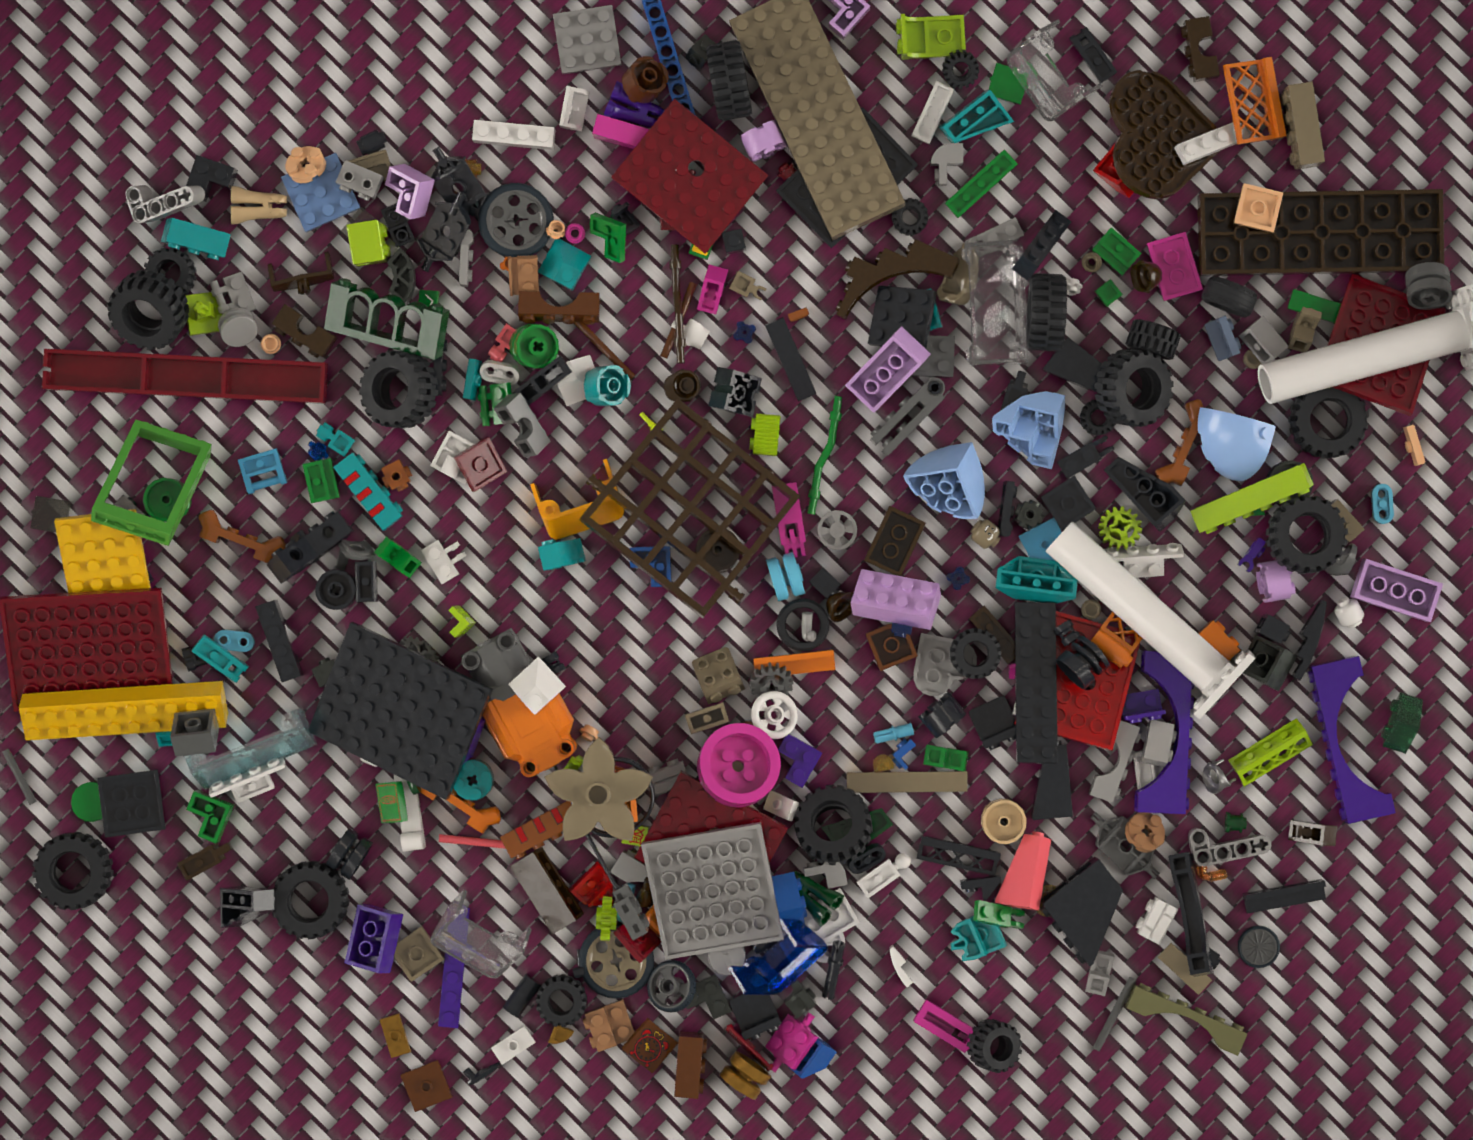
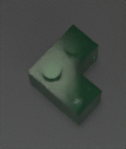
(1403, 722)

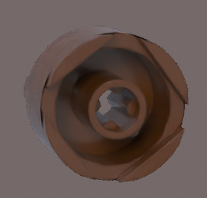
(644, 80)

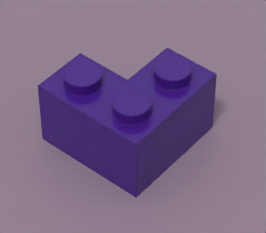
(804, 758)

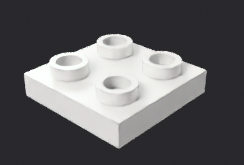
(444, 459)

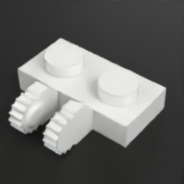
(440, 561)

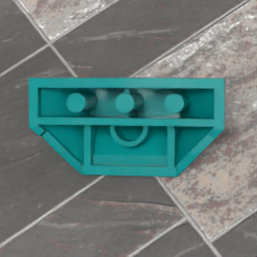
(1031, 581)

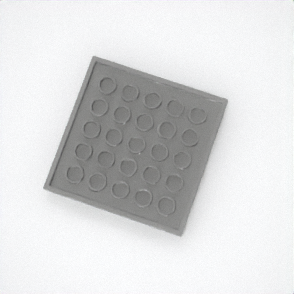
(712, 890)

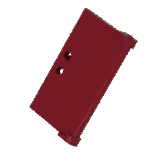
(749, 1047)

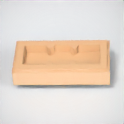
(1413, 445)

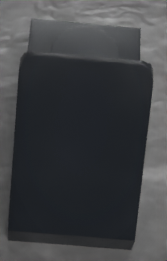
(987, 885)

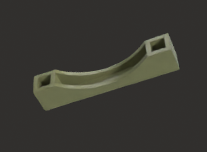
(1147, 1003)

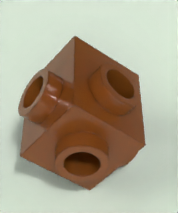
(389, 478)

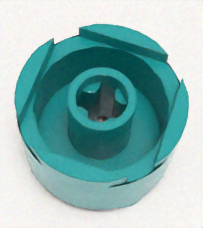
(606, 385)
(484, 777)

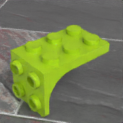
(930, 36)

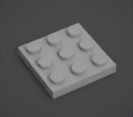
(587, 39)

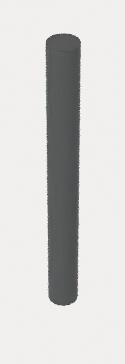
(1114, 1013)

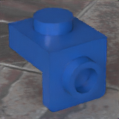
(903, 748)

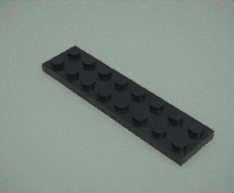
(1035, 683)

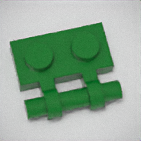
(496, 395)

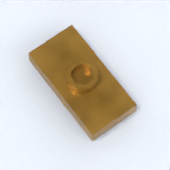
(395, 1035)

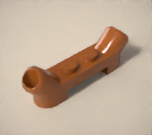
(1176, 471)
(213, 532)

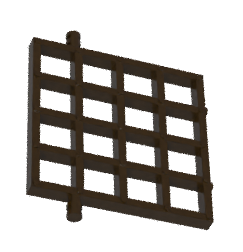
(660, 484)

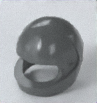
(1344, 563)

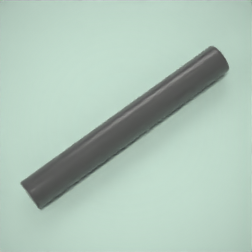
(19, 776)

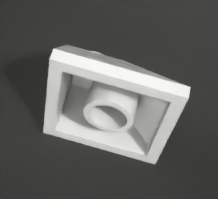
(573, 385)
(536, 685)

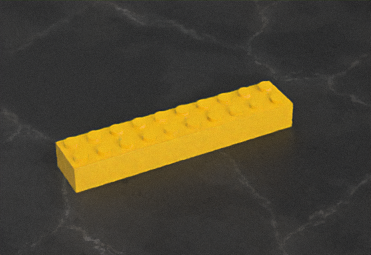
(117, 709)

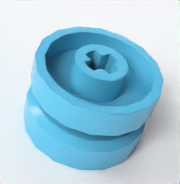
(786, 576)

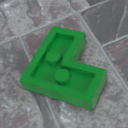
(613, 233)

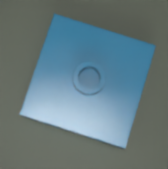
(1040, 538)

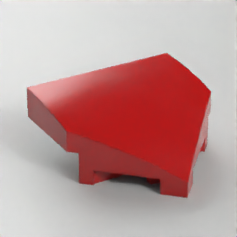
(593, 886)

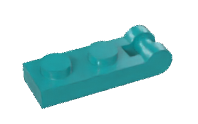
(219, 658)

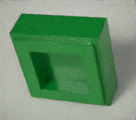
(1108, 293)

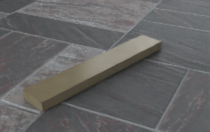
(907, 781)

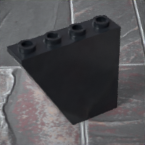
(1083, 908)

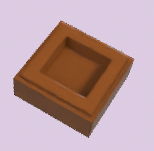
(797, 315)

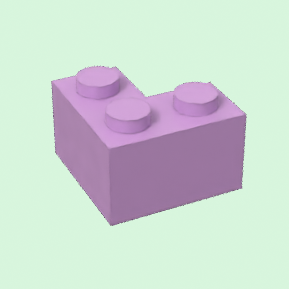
(848, 17)
(414, 190)

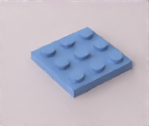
(321, 198)

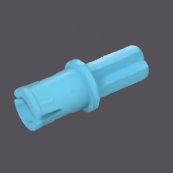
(893, 733)

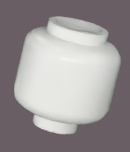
(1349, 612)

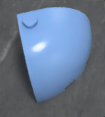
(1234, 442)
(949, 480)

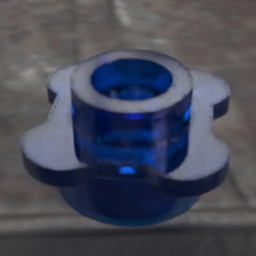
(750, 329)
(317, 451)
(963, 578)

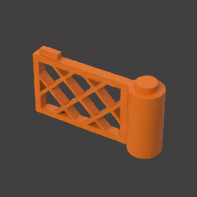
(1113, 646)

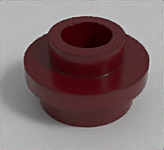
(786, 170)

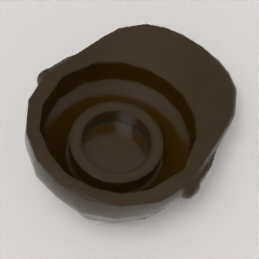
(1145, 276)
(682, 385)
(839, 606)

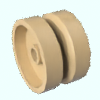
(1015, 821)

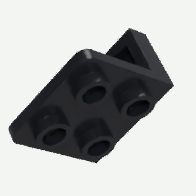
(994, 722)
(755, 1015)

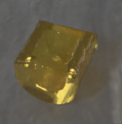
(882, 762)

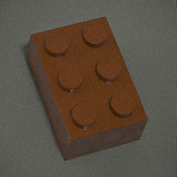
(690, 1065)

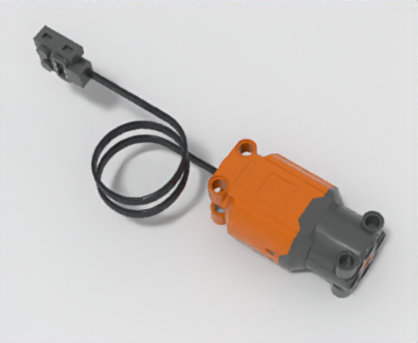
(539, 740)

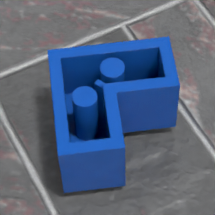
(661, 562)
(787, 897)

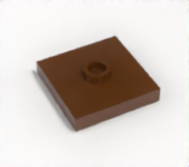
(426, 1085)

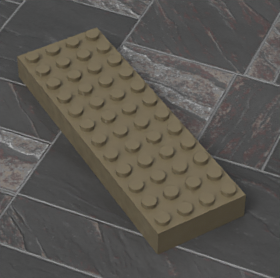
(817, 114)

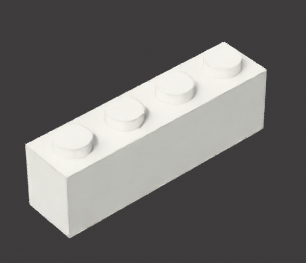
(513, 135)

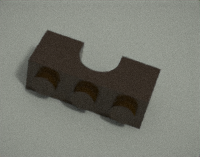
(1201, 66)
(288, 323)

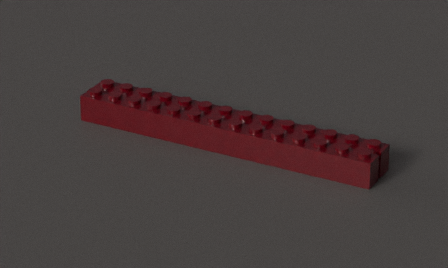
(185, 376)

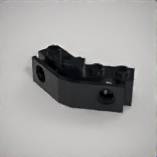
(308, 548)

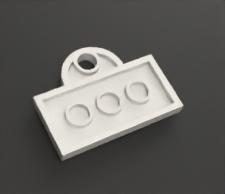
(840, 921)

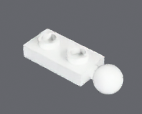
(883, 874)

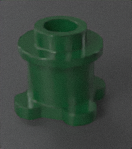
(1235, 822)

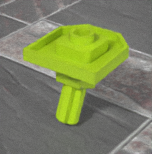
(202, 314)

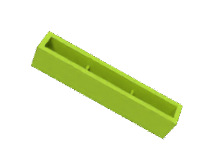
(1251, 498)

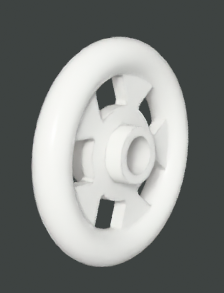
(778, 698)

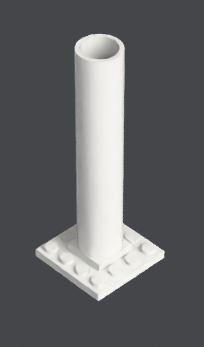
(1374, 353)
(1148, 616)

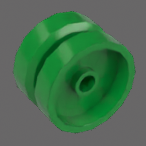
(545, 345)
(157, 492)

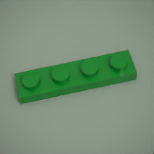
(981, 183)

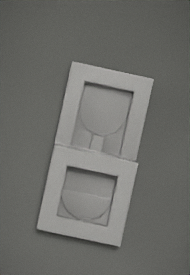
(1100, 973)

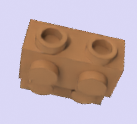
(608, 1025)

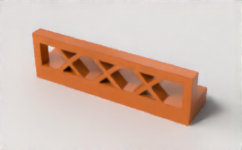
(800, 662)

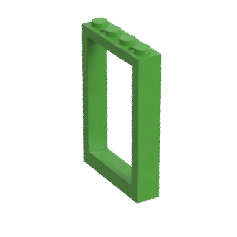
(140, 524)

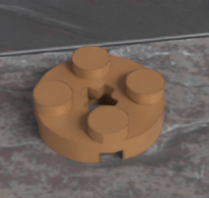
(1154, 826)

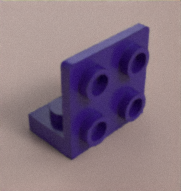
(1143, 705)

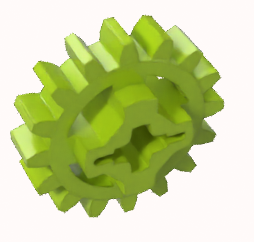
(1128, 525)
(606, 918)

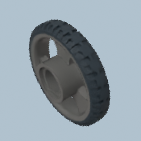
(687, 989)

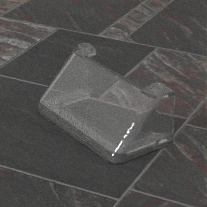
(996, 304)

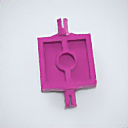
(791, 1042)

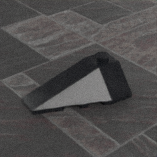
(1152, 496)

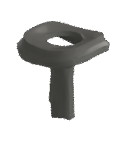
(354, 550)

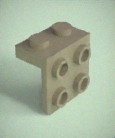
(718, 675)

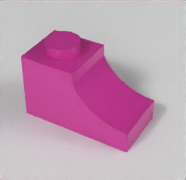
(712, 289)

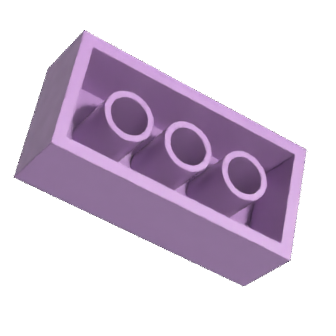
(887, 369)
(1396, 590)
(895, 599)

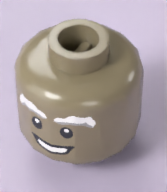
(985, 534)

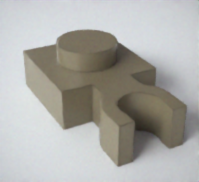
(744, 285)

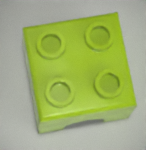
(368, 243)

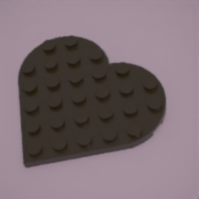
(1152, 122)

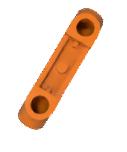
(479, 819)

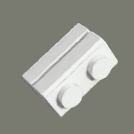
(1156, 920)

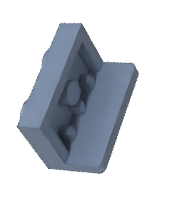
(1222, 338)

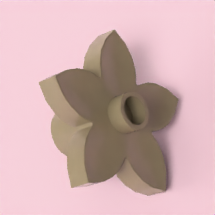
(598, 794)

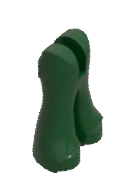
(830, 897)

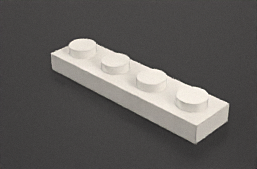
(1208, 143)

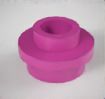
(572, 227)

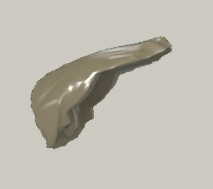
(956, 289)

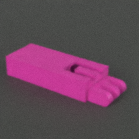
(793, 516)
(943, 1024)

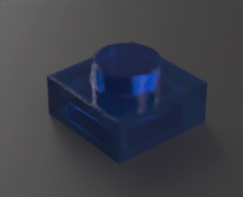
(900, 630)

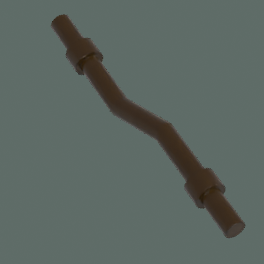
(680, 341)

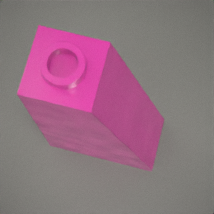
(618, 131)

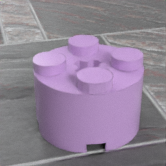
(763, 141)
(1274, 581)

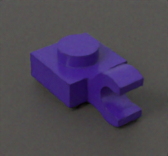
(1255, 549)

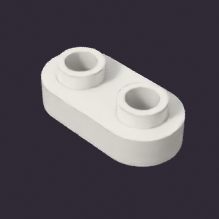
(500, 371)

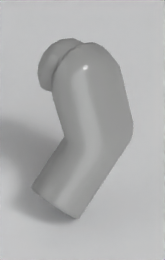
(807, 633)

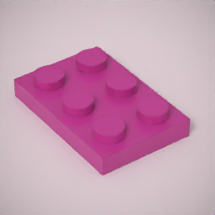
(1177, 266)

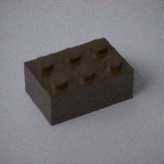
(894, 541)

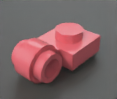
(498, 352)

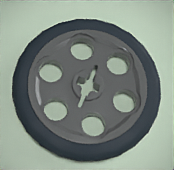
(499, 198)

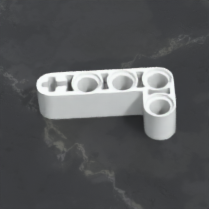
(412, 830)

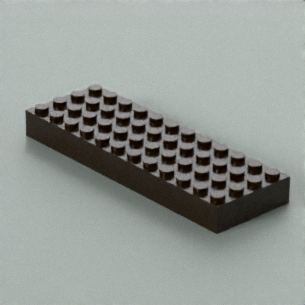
(1324, 233)

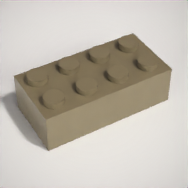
(1302, 125)

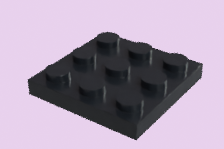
(903, 308)
(131, 803)

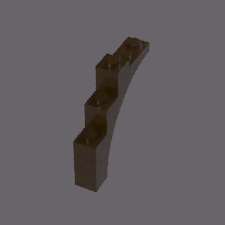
(865, 276)

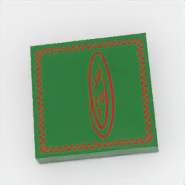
(391, 802)

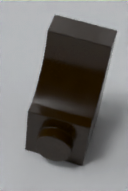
(1312, 833)

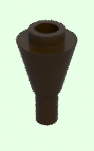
(644, 896)

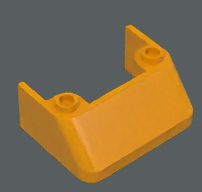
(567, 523)

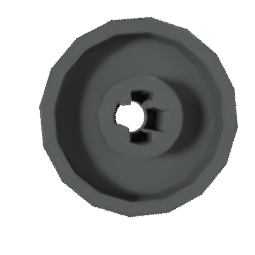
(1428, 285)

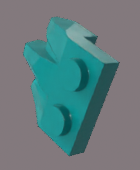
(977, 939)

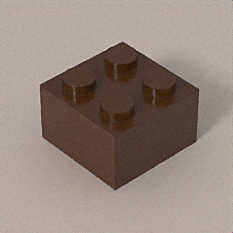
(890, 649)

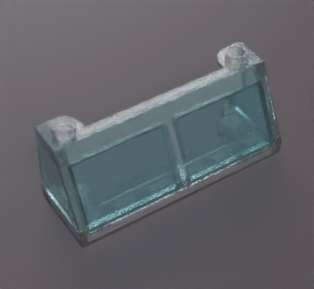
(280, 744)

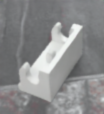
(574, 108)

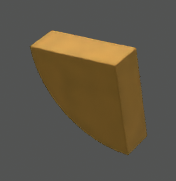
(560, 1034)

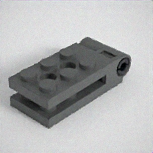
(925, 398)

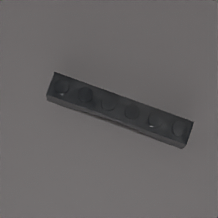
(1192, 915)

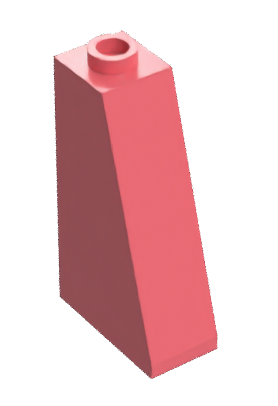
(1026, 874)

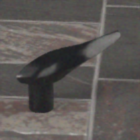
(483, 1073)

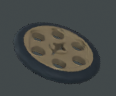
(597, 980)

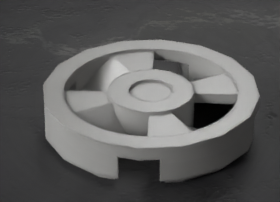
(837, 530)

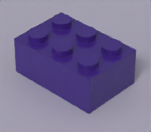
(373, 938)

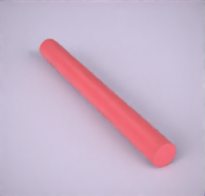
(471, 841)

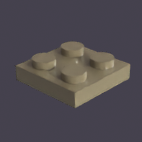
(417, 954)

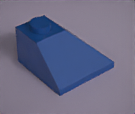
(816, 1059)

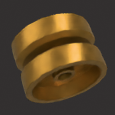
(745, 1075)

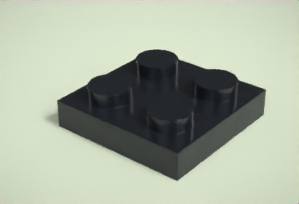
(1068, 502)

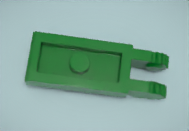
(997, 914)

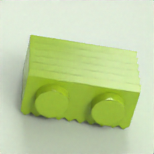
(766, 434)

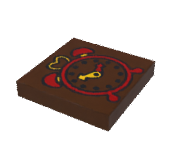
(649, 1045)

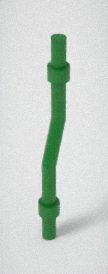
(835, 417)

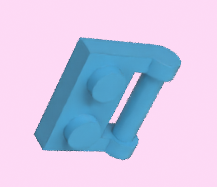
(261, 464)

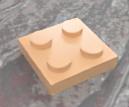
(1258, 208)

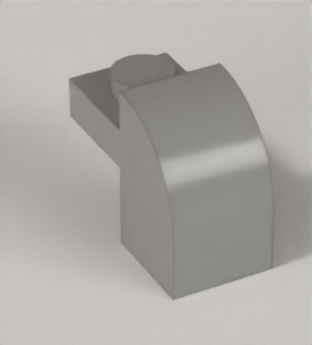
(944, 156)
(834, 874)

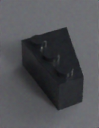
(244, 904)

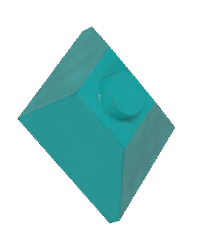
(564, 264)

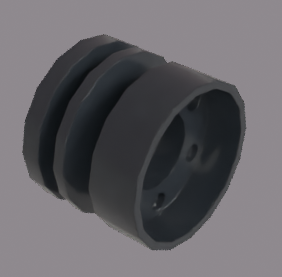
(1086, 658)

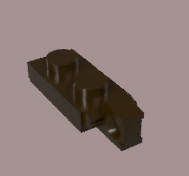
(203, 860)

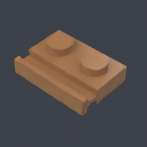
(523, 274)

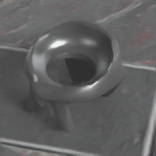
(1210, 784)

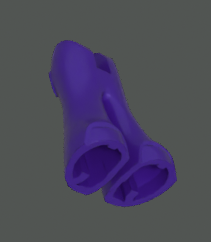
(639, 117)

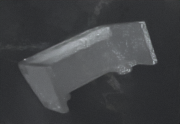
(1042, 77)
(474, 944)

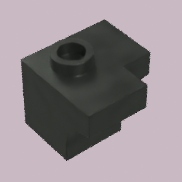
(800, 999)

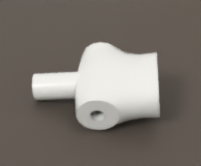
(694, 333)

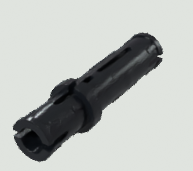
(835, 962)

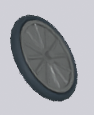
(1258, 946)

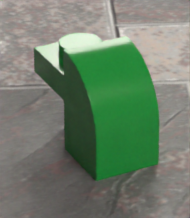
(397, 557)

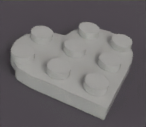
(933, 666)

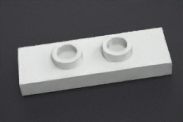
(932, 112)

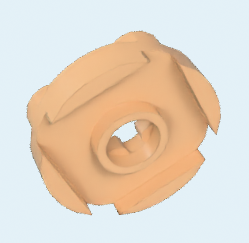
(301, 156)

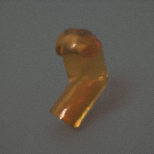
(1211, 876)

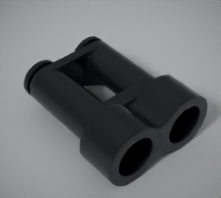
(190, 659)

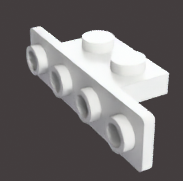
(1146, 560)
(251, 783)

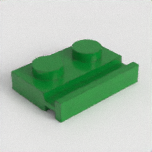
(1116, 251)
(321, 480)

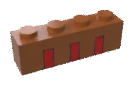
(535, 831)

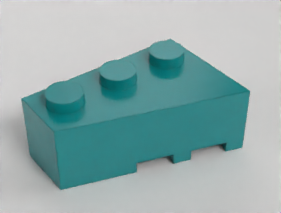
(561, 554)

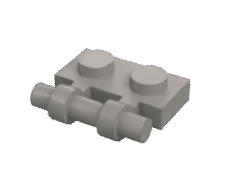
(237, 291)

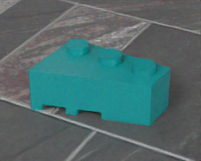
(976, 118)
(195, 238)

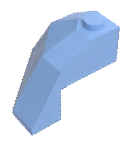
(1033, 426)

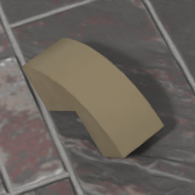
(1179, 965)

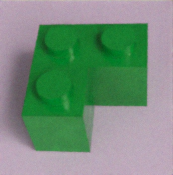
(215, 812)

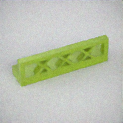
(465, 621)
(1269, 749)

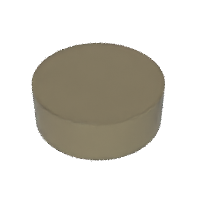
(1251, 360)

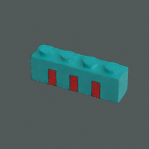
(368, 491)

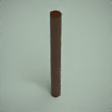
(672, 334)
(603, 348)

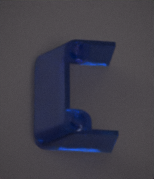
(782, 962)

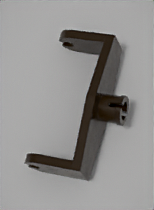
(302, 281)

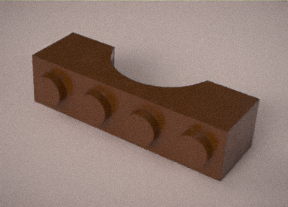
(583, 309)

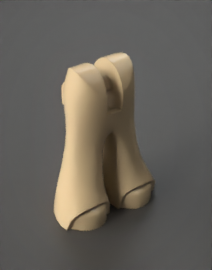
(242, 214)

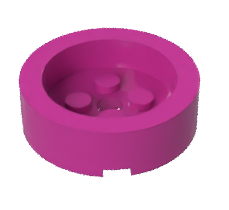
(751, 748)

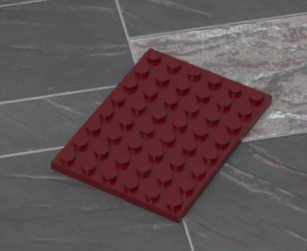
(85, 641)

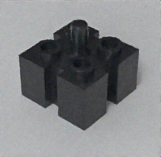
(734, 391)

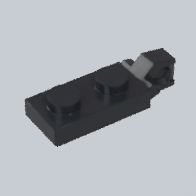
(1015, 389)

